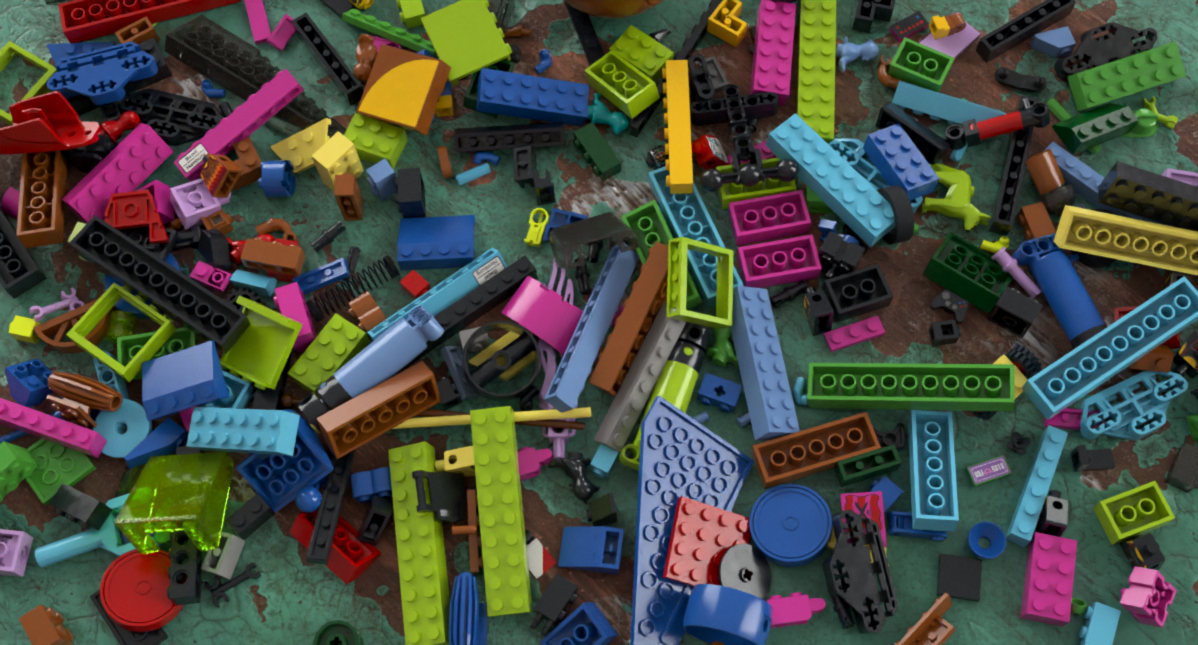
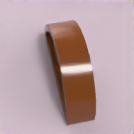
(62, 323)

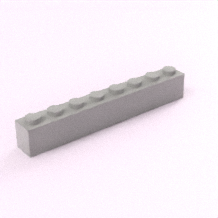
(639, 381)

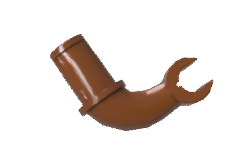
(886, 79)
(276, 224)

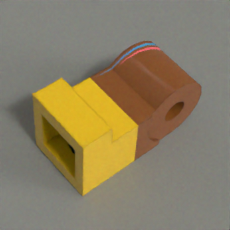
(947, 25)

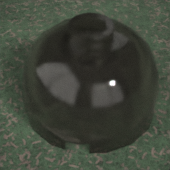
(1057, 199)

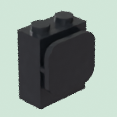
(89, 156)

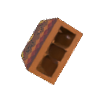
(219, 174)

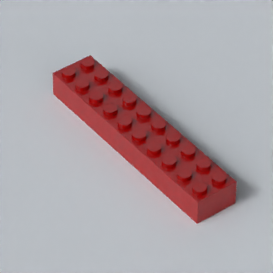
(97, 18)

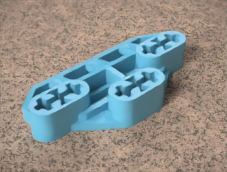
(865, 166)
(1135, 409)

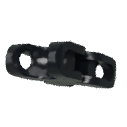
(699, 80)

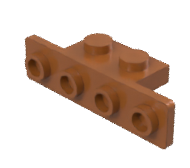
(930, 628)

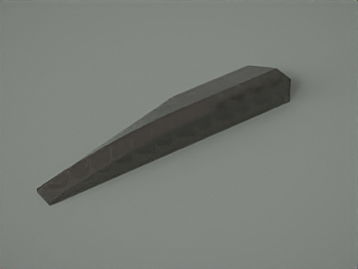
(238, 68)

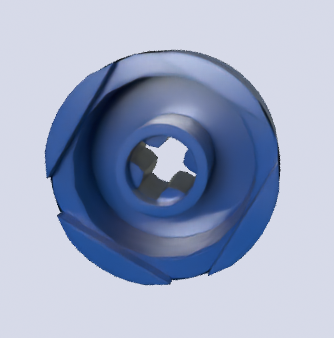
(277, 178)

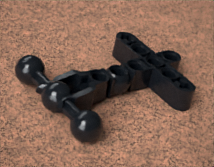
(735, 111)

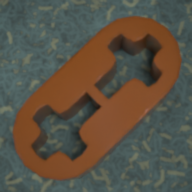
(444, 161)

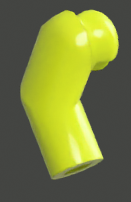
(996, 246)

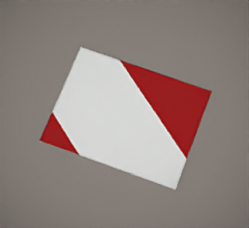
(538, 558)

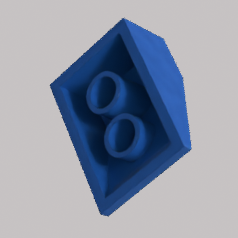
(582, 627)

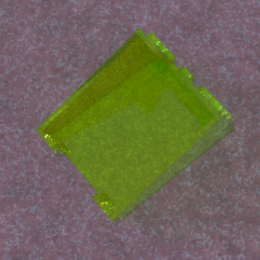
(178, 494)

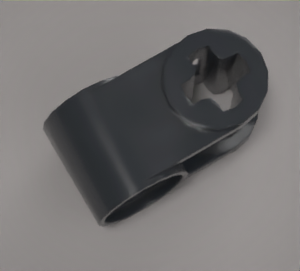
(111, 112)

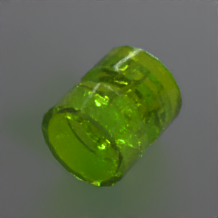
(121, 325)

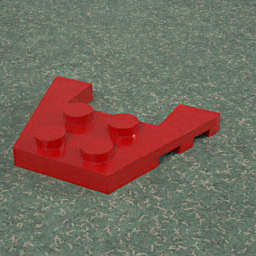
(134, 211)

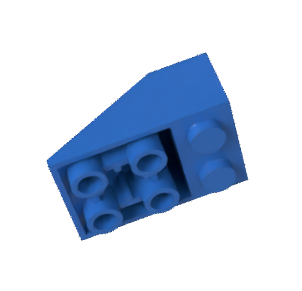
(592, 549)

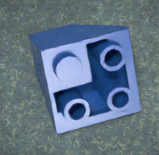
(28, 382)

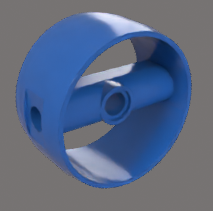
(727, 616)

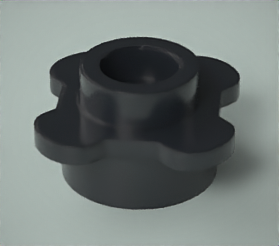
(1012, 444)

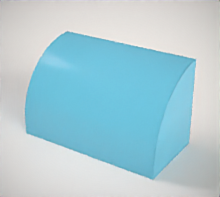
(261, 284)

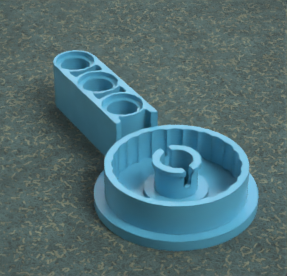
(112, 424)

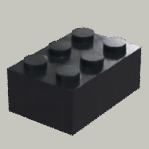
(857, 292)

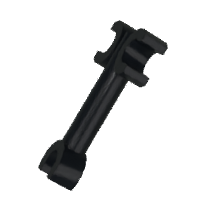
(218, 589)

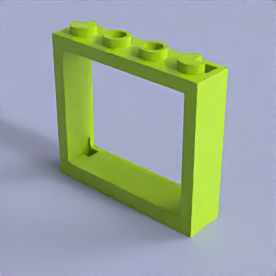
(7, 53)
(678, 283)
(100, 309)

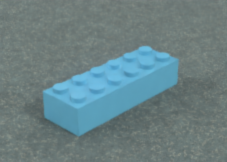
(243, 430)
(932, 471)

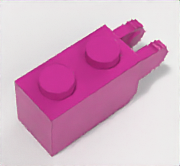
(532, 460)
(794, 609)

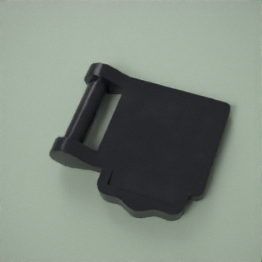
(445, 495)

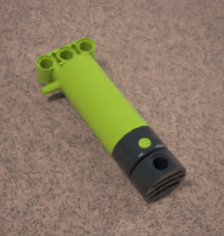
(675, 380)

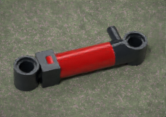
(973, 132)

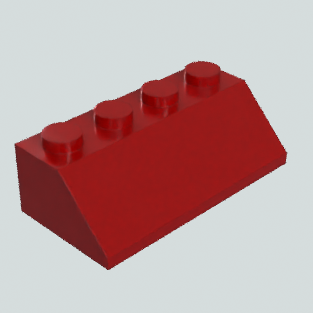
(348, 555)

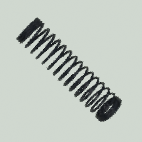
(389, 266)

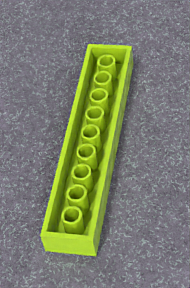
(817, 66)
(500, 512)
(419, 550)

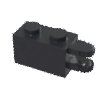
(554, 603)

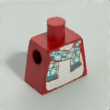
(709, 152)

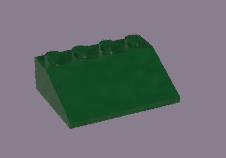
(968, 272)

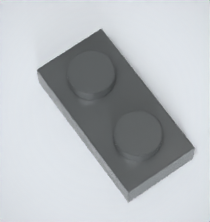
(715, 73)

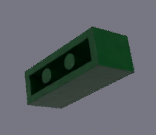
(596, 152)
(867, 465)

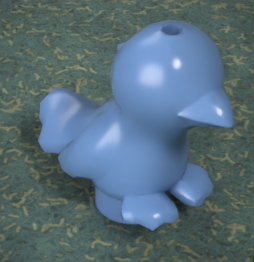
(849, 52)

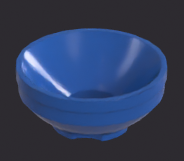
(993, 534)

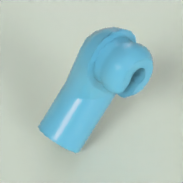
(800, 398)

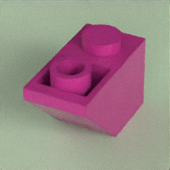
(209, 277)

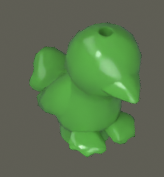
(723, 349)

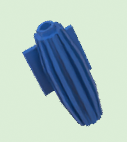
(467, 616)

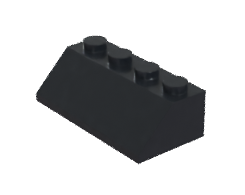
(928, 143)

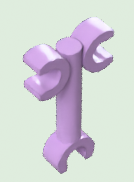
(68, 300)

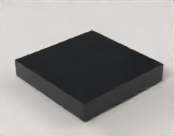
(959, 577)

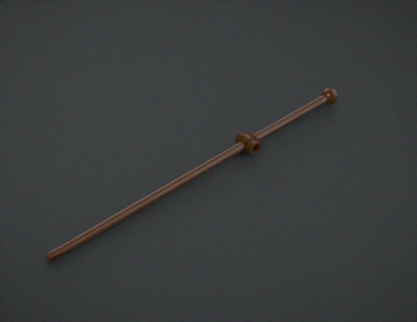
(288, 401)

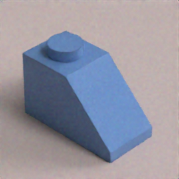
(1054, 42)

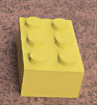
(335, 158)

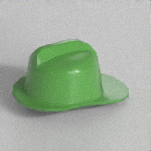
(1145, 126)

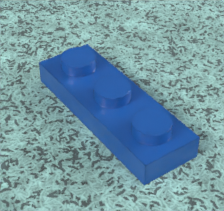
(322, 276)

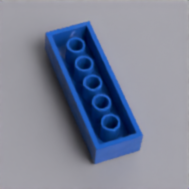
(532, 97)

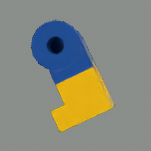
(445, 104)

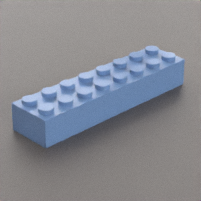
(762, 365)

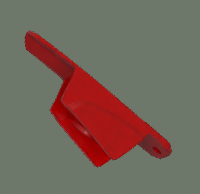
(46, 125)

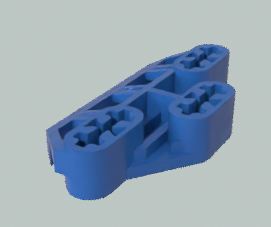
(105, 80)

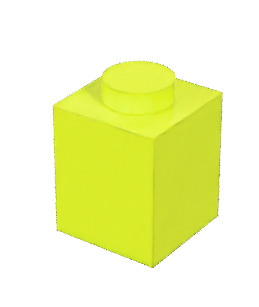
(22, 329)

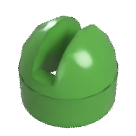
(1078, 606)

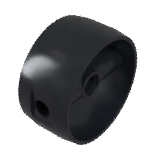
(513, 353)

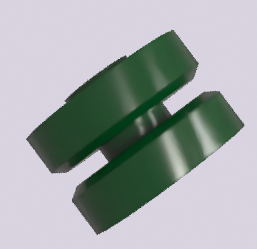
(336, 633)

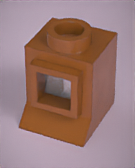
(219, 221)

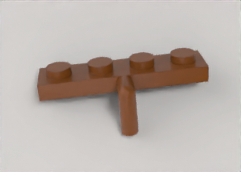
(471, 529)

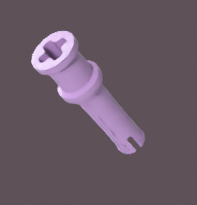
(1010, 265)

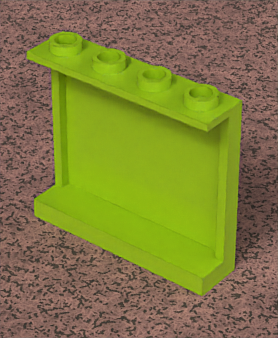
(466, 37)
(263, 346)

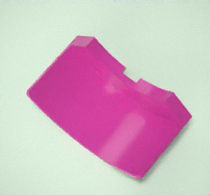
(543, 313)

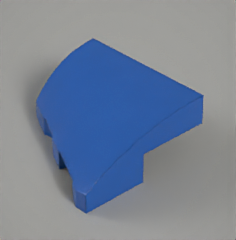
(560, 218)

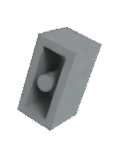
(225, 557)

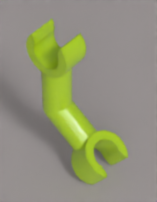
(1169, 121)

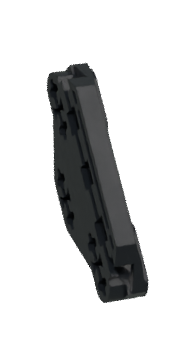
(1104, 48)
(169, 120)
(856, 569)

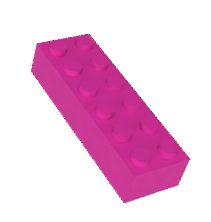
(773, 49)
(118, 172)

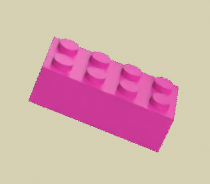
(769, 217)
(779, 262)
(1049, 579)

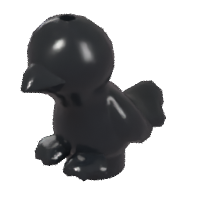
(575, 468)

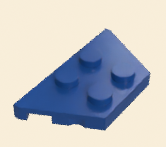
(65, 50)

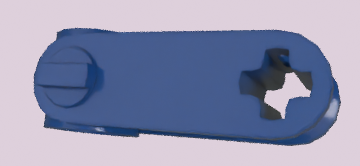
(904, 527)

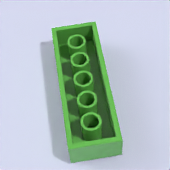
(1126, 76)
(649, 227)

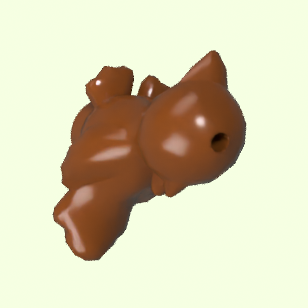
(365, 56)

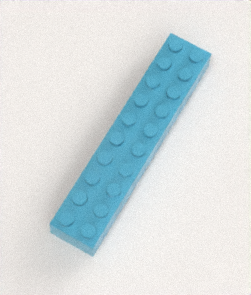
(1113, 349)

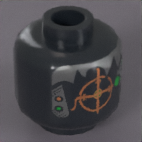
(656, 157)

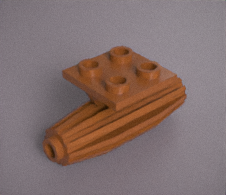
(80, 396)

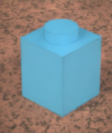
(604, 461)

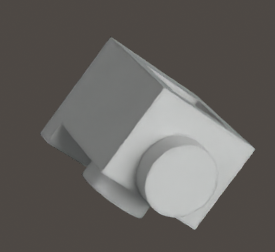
(478, 345)

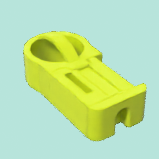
(536, 230)

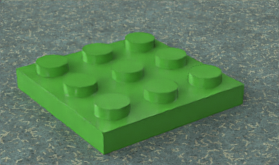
(56, 466)

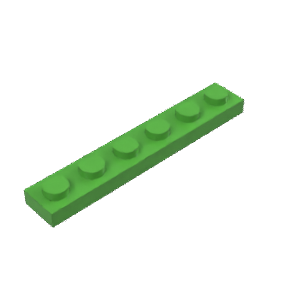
(387, 31)

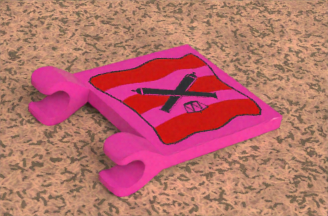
(868, 506)

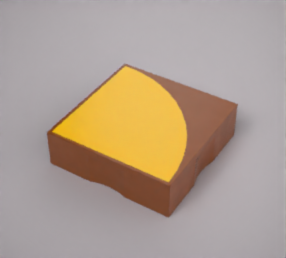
(404, 89)

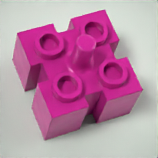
(1148, 596)

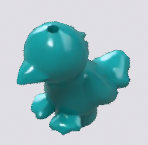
(600, 114)

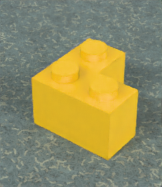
(726, 23)

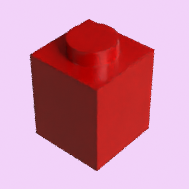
(414, 285)

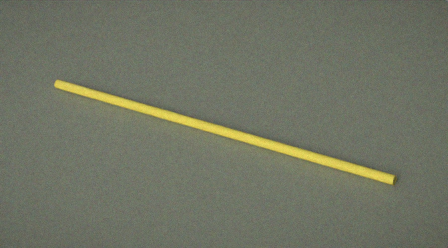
(466, 420)

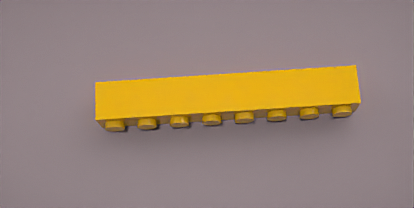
(679, 128)

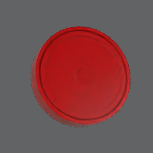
(136, 591)

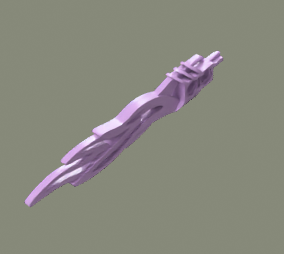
(549, 368)

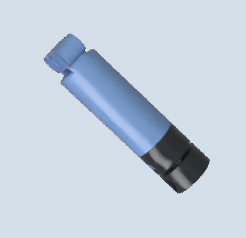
(374, 363)

